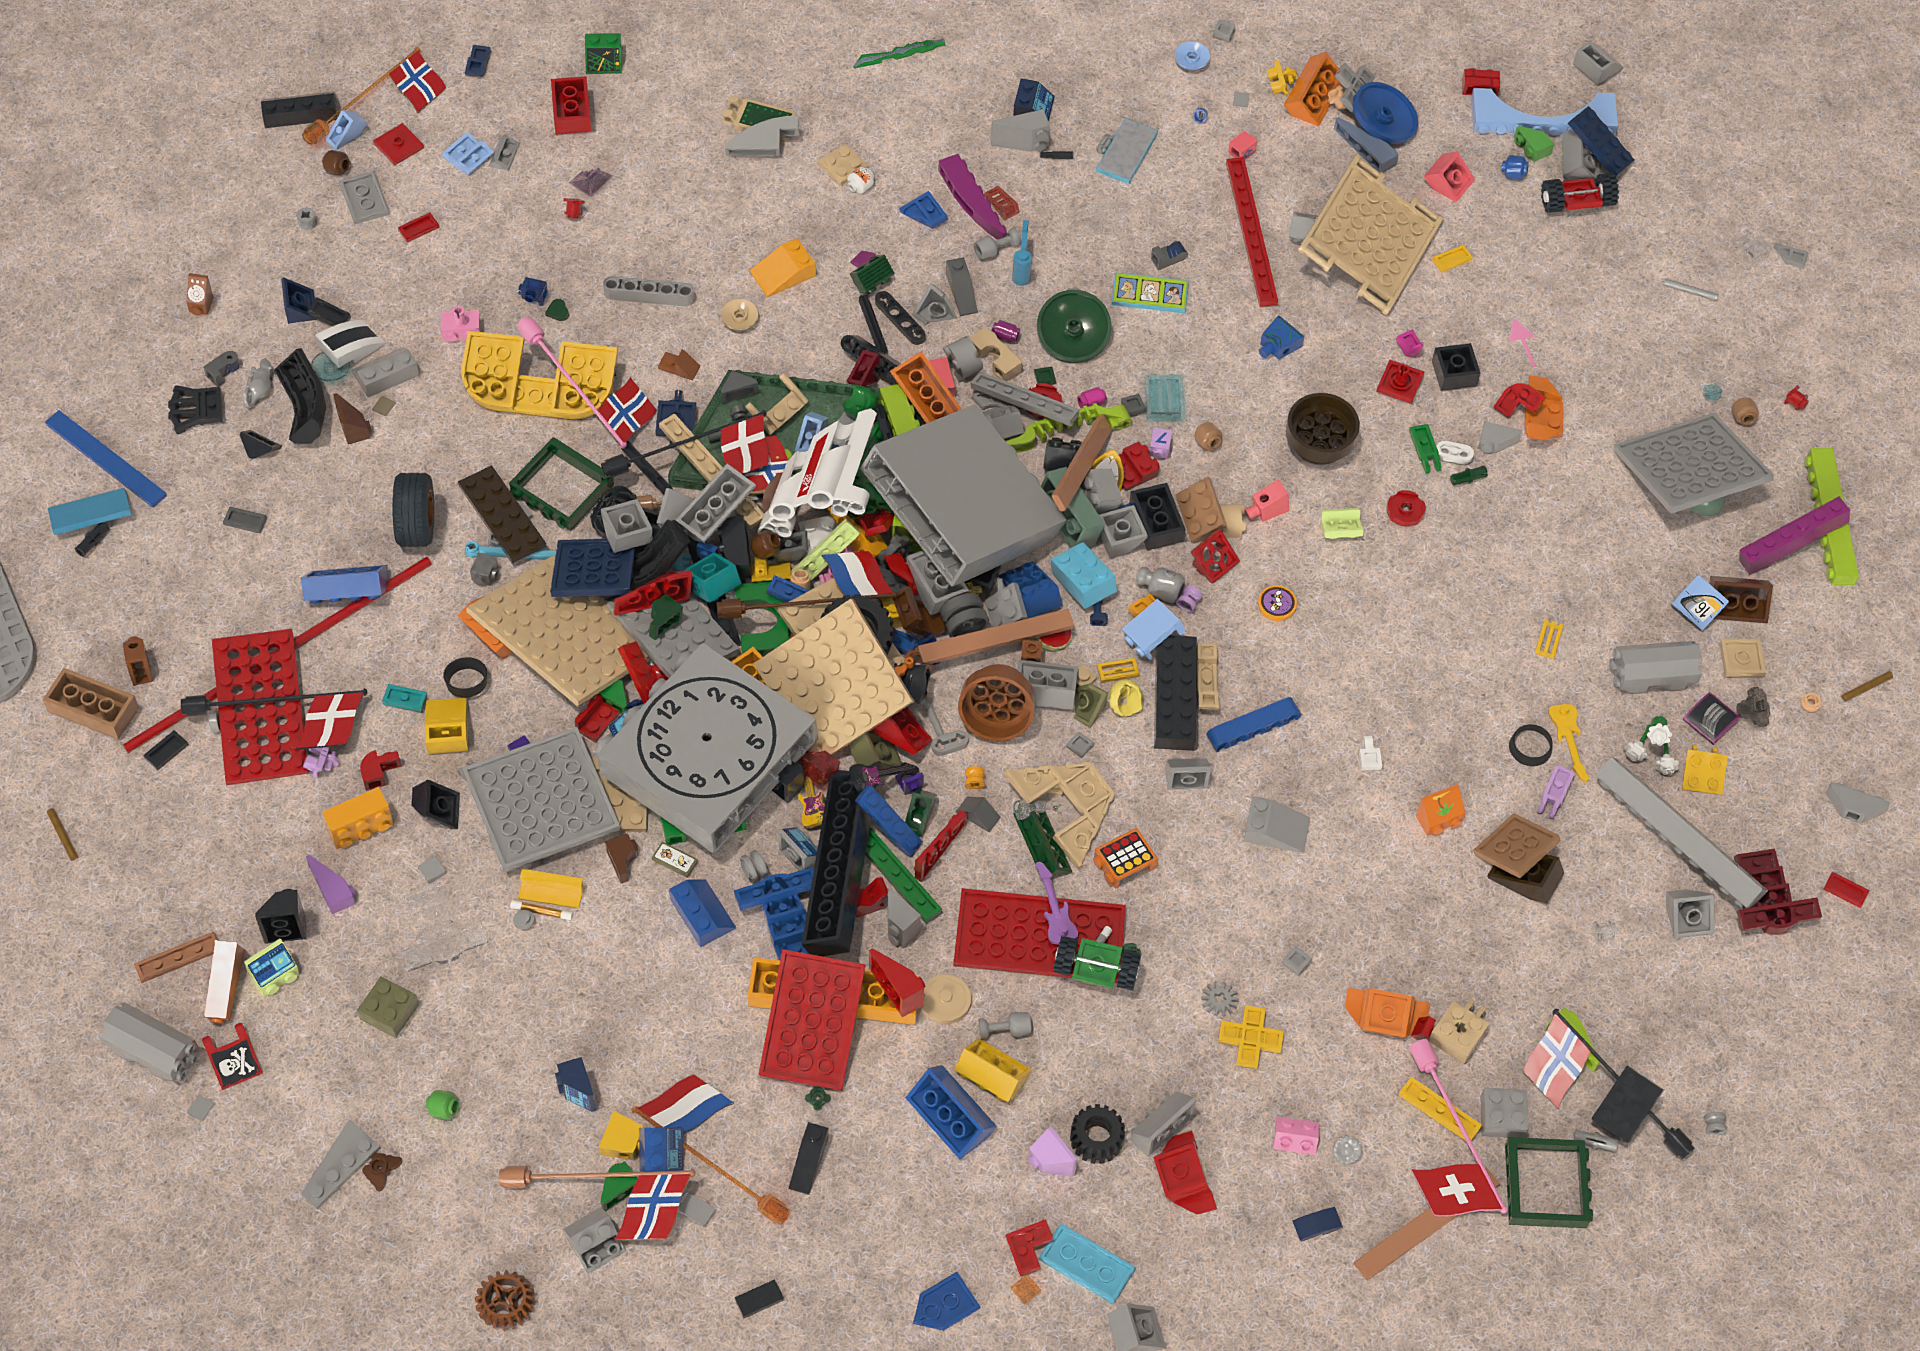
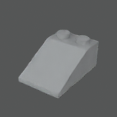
(1021, 132)
(931, 584)
(1276, 825)

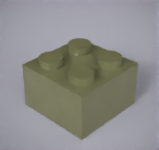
(388, 1007)

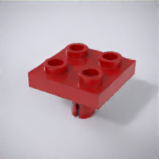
(1400, 381)

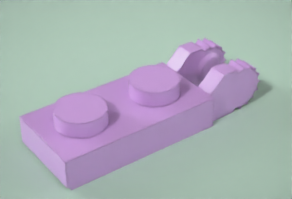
(1556, 789)

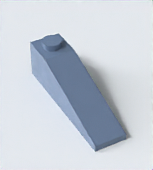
(1373, 150)

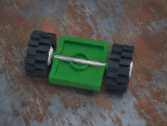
(1097, 963)

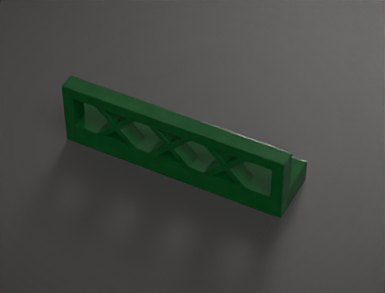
(1040, 841)

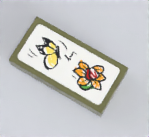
(674, 859)

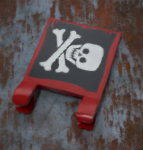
(233, 1061)

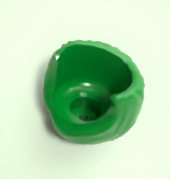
(860, 400)

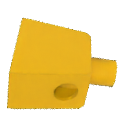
(620, 1138)

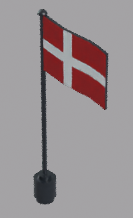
(741, 445)
(326, 724)

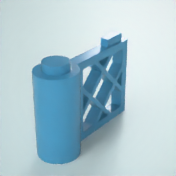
(1022, 260)

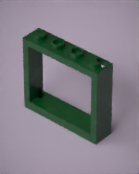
(572, 457)
(1520, 1218)

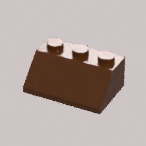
(1747, 598)

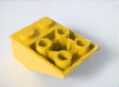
(446, 726)

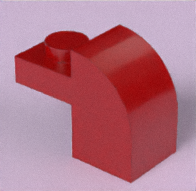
(373, 766)
(872, 897)

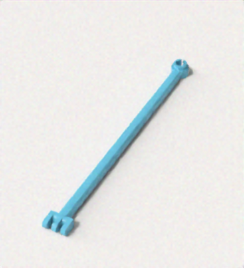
(680, 564)

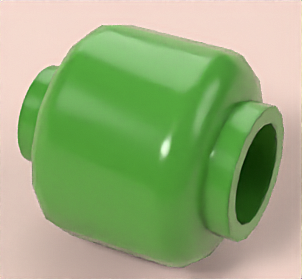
(442, 1104)

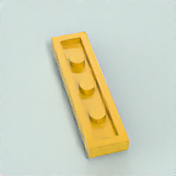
(1437, 1108)

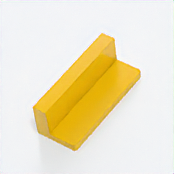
(551, 888)

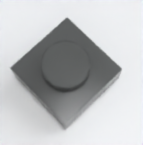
(1133, 404)

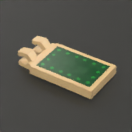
(751, 113)

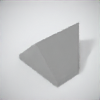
(934, 306)

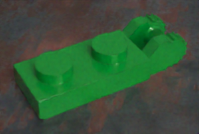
(1425, 446)

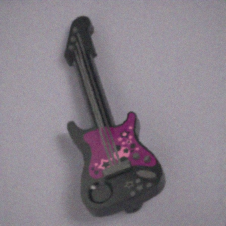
(869, 775)

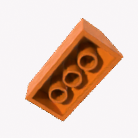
(1310, 93)
(925, 388)

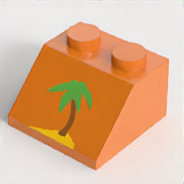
(1441, 810)

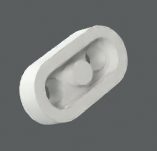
(1454, 451)

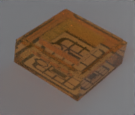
(1025, 1289)

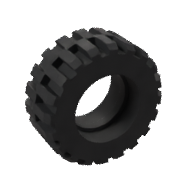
(875, 616)

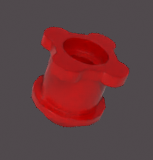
(573, 207)
(1796, 398)

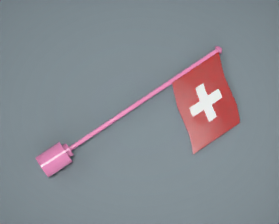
(1455, 1187)

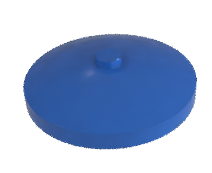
(1385, 112)

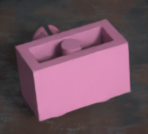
(457, 323)

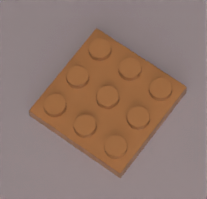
(1517, 845)

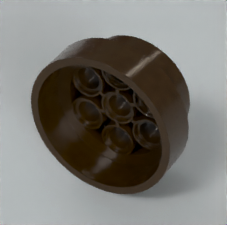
(1323, 417)

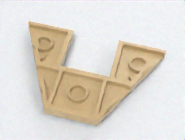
(1084, 789)

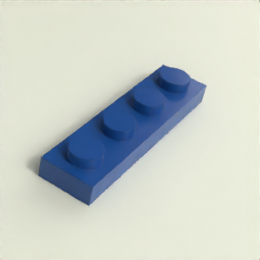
(888, 820)

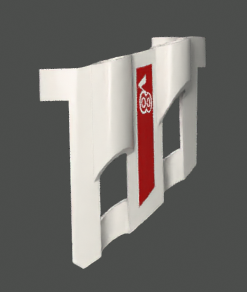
(824, 477)

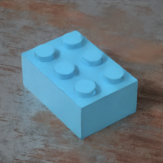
(1083, 575)

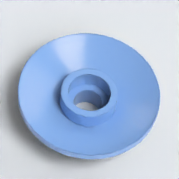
(1192, 50)

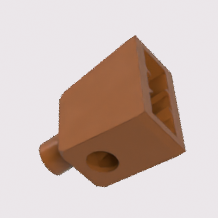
(134, 652)

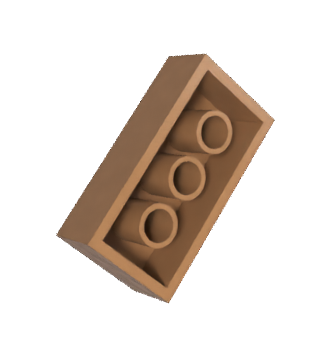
(90, 703)

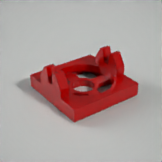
(1226, 549)

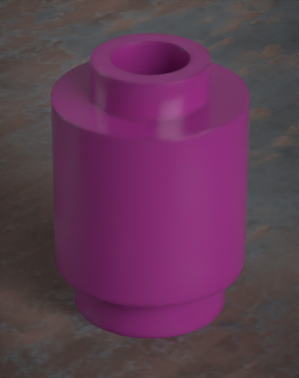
(1006, 331)

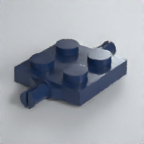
(683, 410)

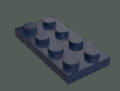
(1601, 141)

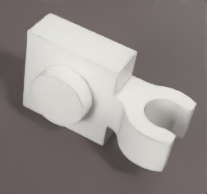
(1369, 756)

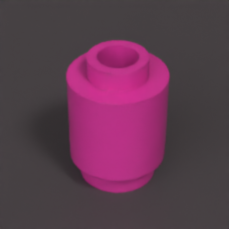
(1092, 396)

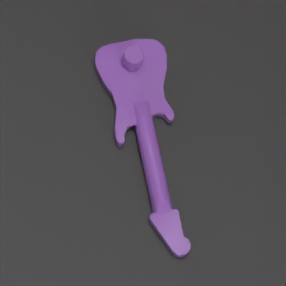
(1059, 920)

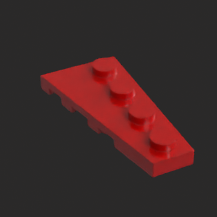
(937, 847)

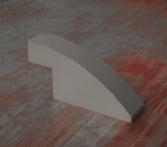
(763, 138)

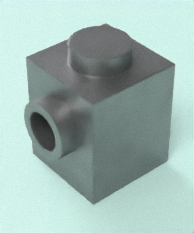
(484, 569)

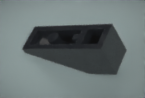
(809, 1158)

